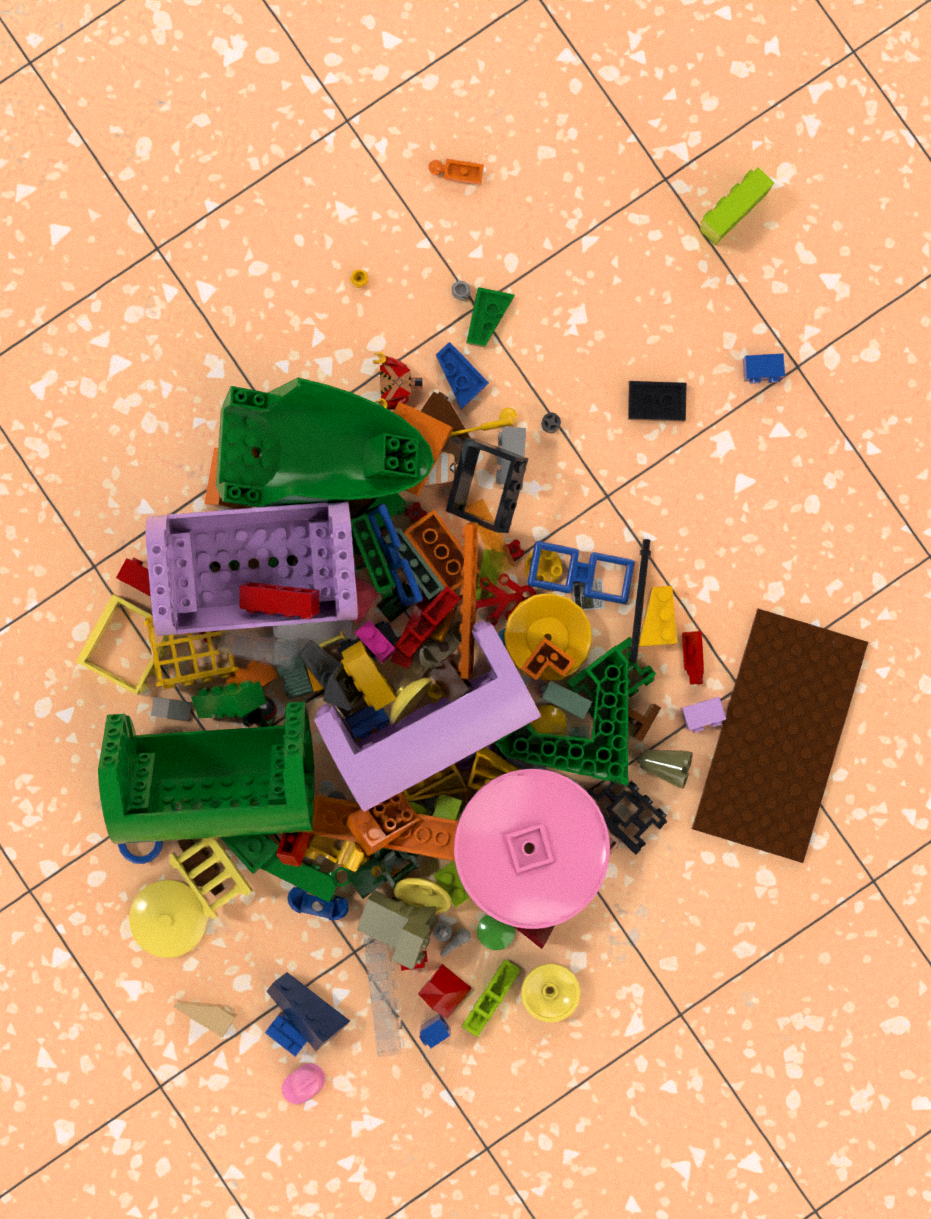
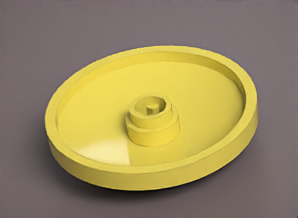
(167, 918)

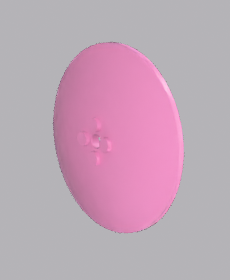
(567, 854)

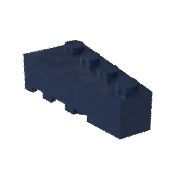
(307, 1011)

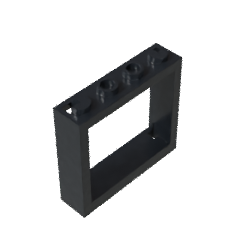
(463, 480)

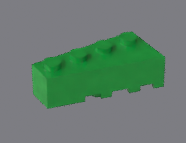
(228, 700)

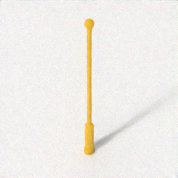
(487, 426)

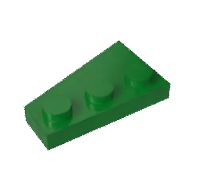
(487, 314)

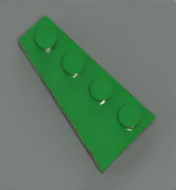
(252, 849)

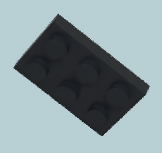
(657, 401)

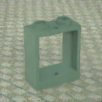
(565, 699)

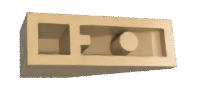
(212, 1016)

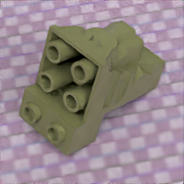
(398, 926)

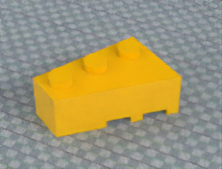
(659, 618)

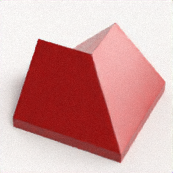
(444, 991)

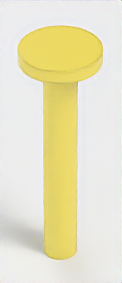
(334, 639)

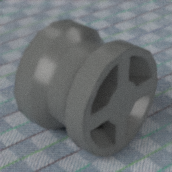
(551, 419)

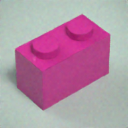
(376, 641)

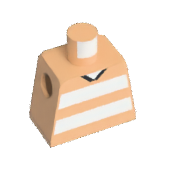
(443, 471)

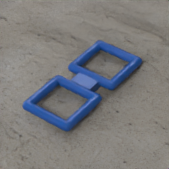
(392, 556)
(581, 572)

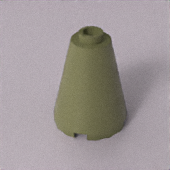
(667, 765)

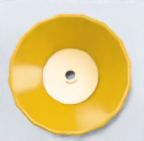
(553, 616)

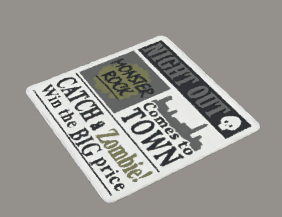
(585, 602)

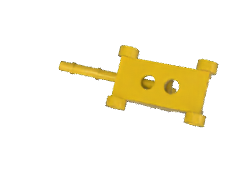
(350, 856)

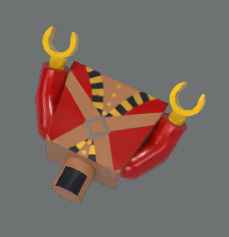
(395, 381)

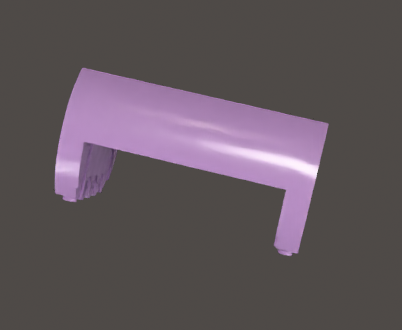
(195, 599)
(433, 734)

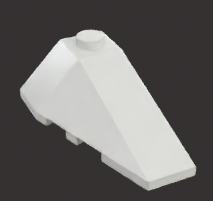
(316, 631)

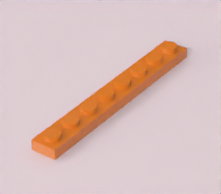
(468, 591)

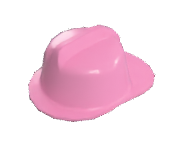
(303, 1083)

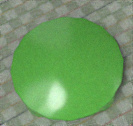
(494, 933)

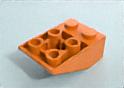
(382, 823)

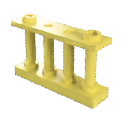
(229, 871)

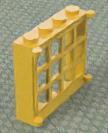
(186, 679)

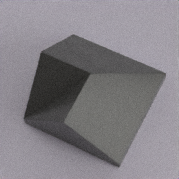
(341, 690)

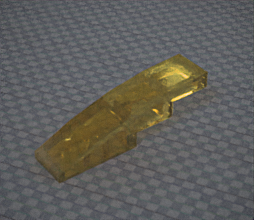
(492, 541)

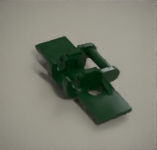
(385, 858)

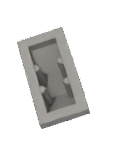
(171, 709)

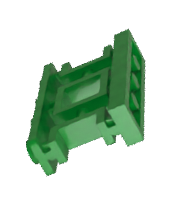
(631, 691)

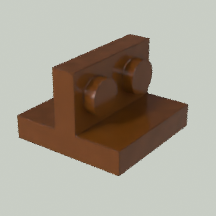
(645, 721)

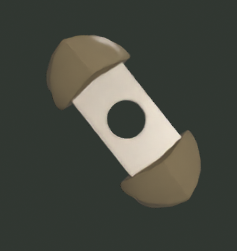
(432, 656)

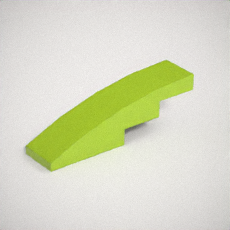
(490, 998)

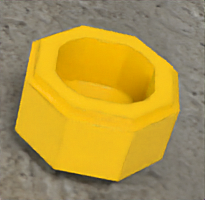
(507, 412)

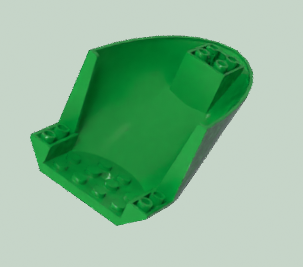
(314, 447)

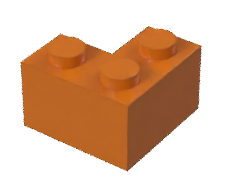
(547, 655)
(256, 672)

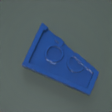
(460, 374)

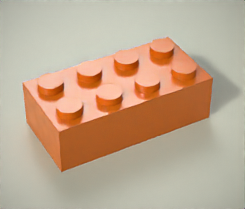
(438, 549)

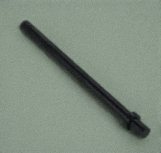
(645, 553)

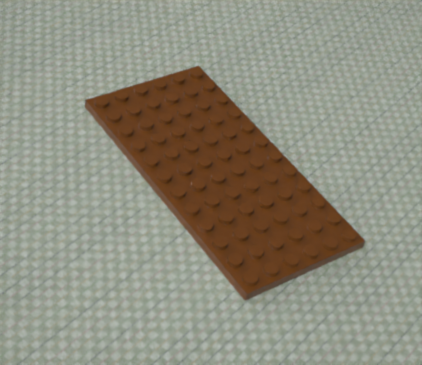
(780, 735)

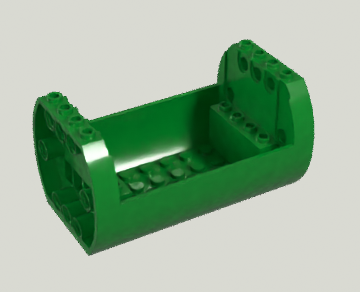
(156, 773)

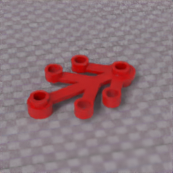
(503, 598)

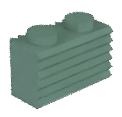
(296, 681)

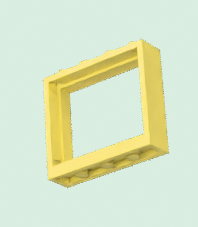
(96, 636)

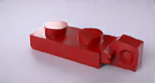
(693, 656)

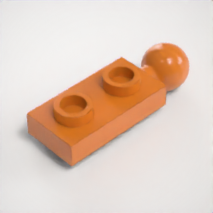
(458, 170)

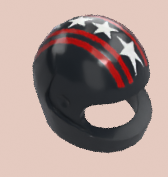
(263, 715)

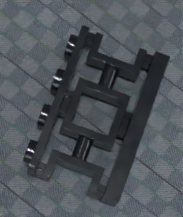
(614, 820)

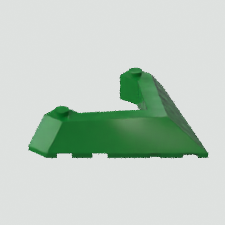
(598, 756)

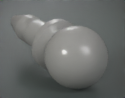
(462, 937)

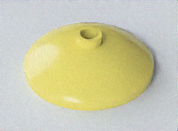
(408, 698)
(423, 893)
(553, 1005)

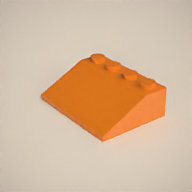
(431, 429)

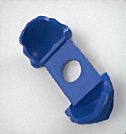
(302, 903)

